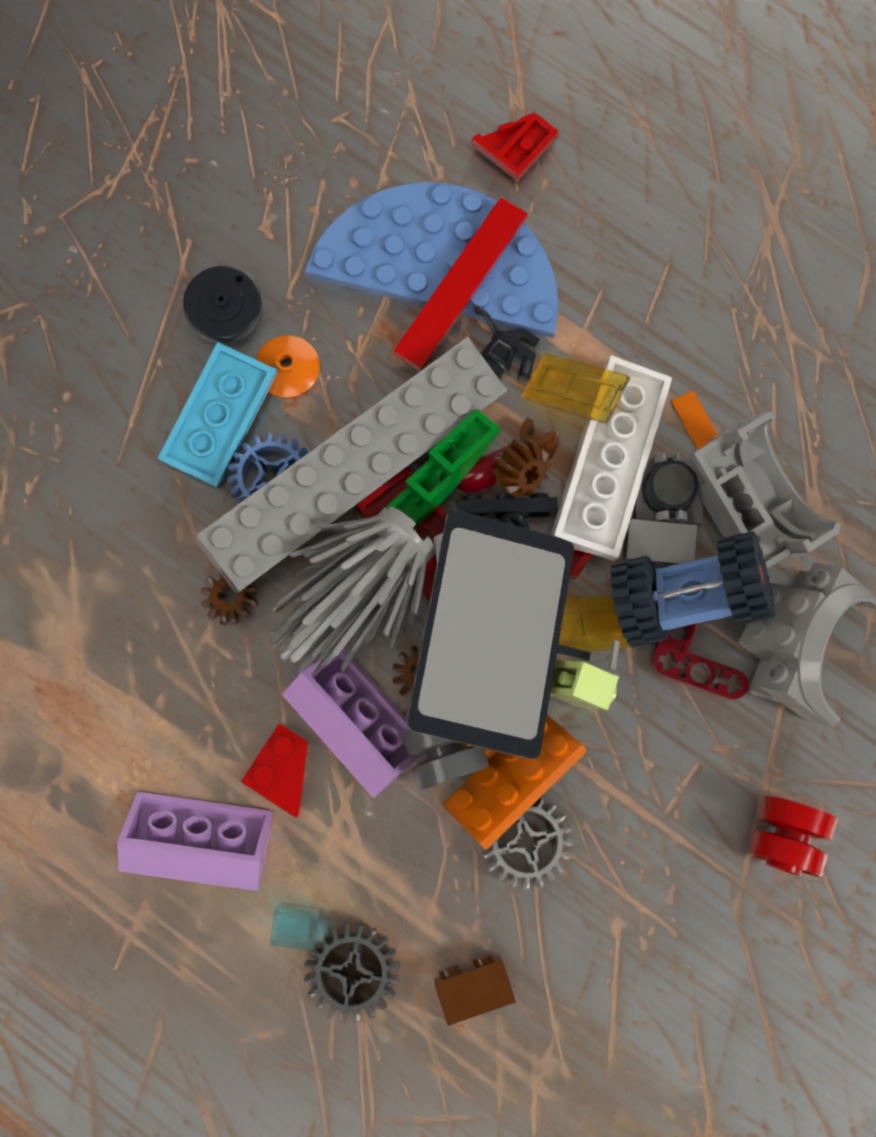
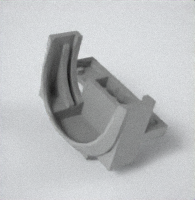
(751, 492)
(796, 639)

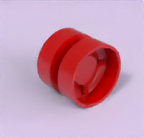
(790, 844)

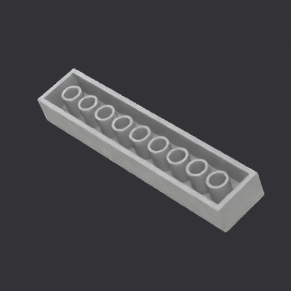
(349, 466)

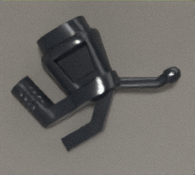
(503, 347)

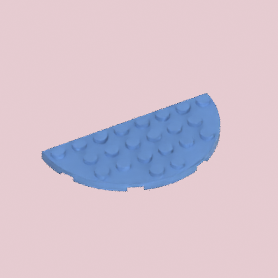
(410, 238)

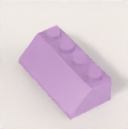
(353, 721)
(195, 841)

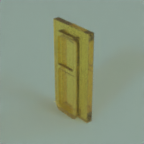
(576, 388)
(591, 624)

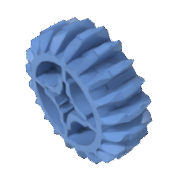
(255, 455)

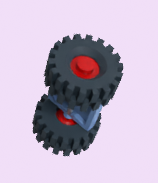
(692, 591)

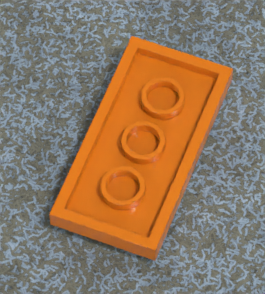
(511, 785)

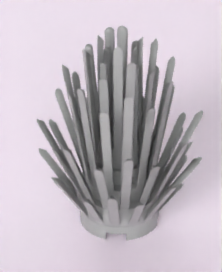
(360, 571)

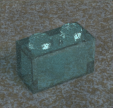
(298, 926)

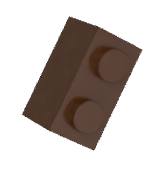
(473, 989)

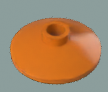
(297, 377)

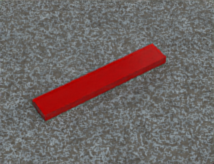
(460, 284)

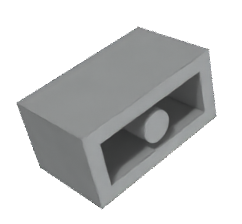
(661, 541)

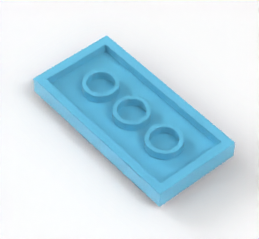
(217, 415)

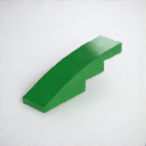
(446, 467)

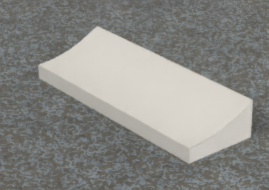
(611, 465)

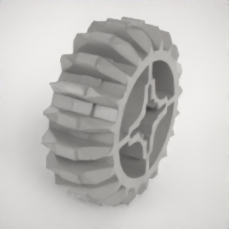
(535, 870)

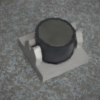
(670, 491)

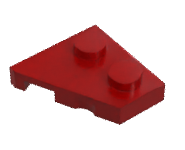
(517, 144)
(280, 770)

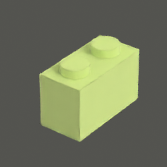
(583, 685)

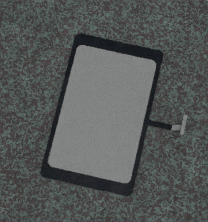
(493, 636)

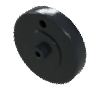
(222, 304)

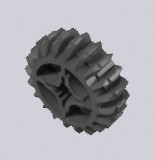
(369, 974)

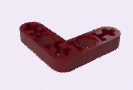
(679, 652)

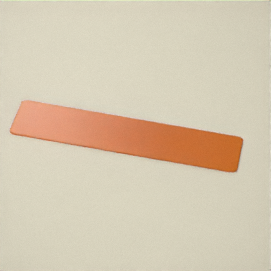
(694, 418)

